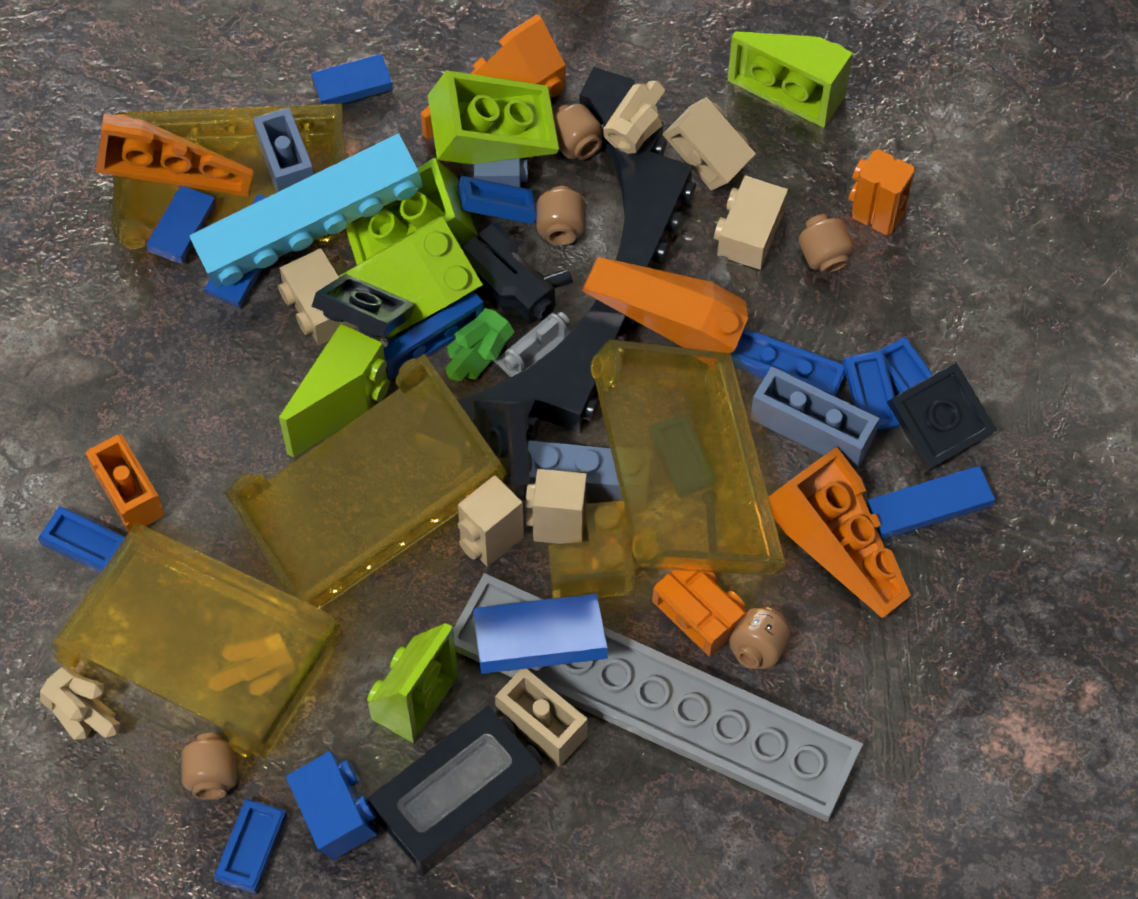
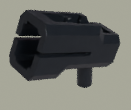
(509, 278)

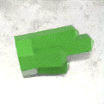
(477, 345)

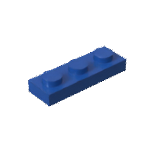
(431, 333)

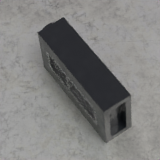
(456, 789)

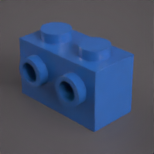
(332, 804)

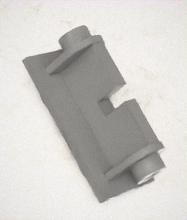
(534, 344)

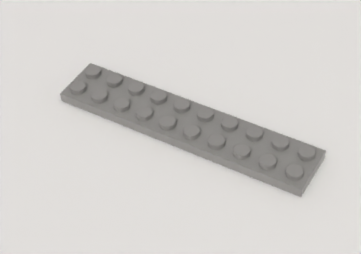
(691, 713)

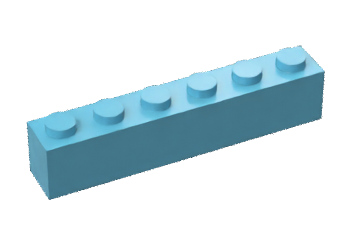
(307, 211)

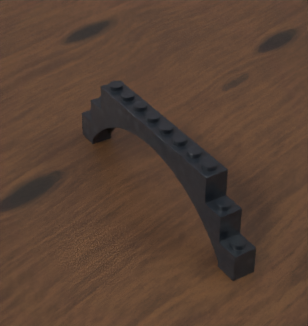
(653, 192)

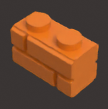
(881, 191)
(125, 482)
(699, 607)

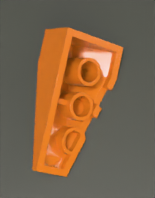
(525, 57)
(152, 154)
(673, 305)
(832, 523)

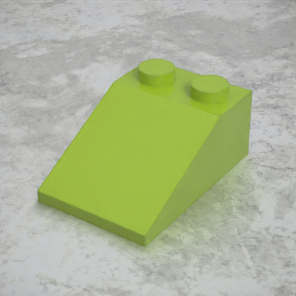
(792, 72)
(490, 119)
(403, 217)
(421, 268)
(335, 390)
(416, 683)

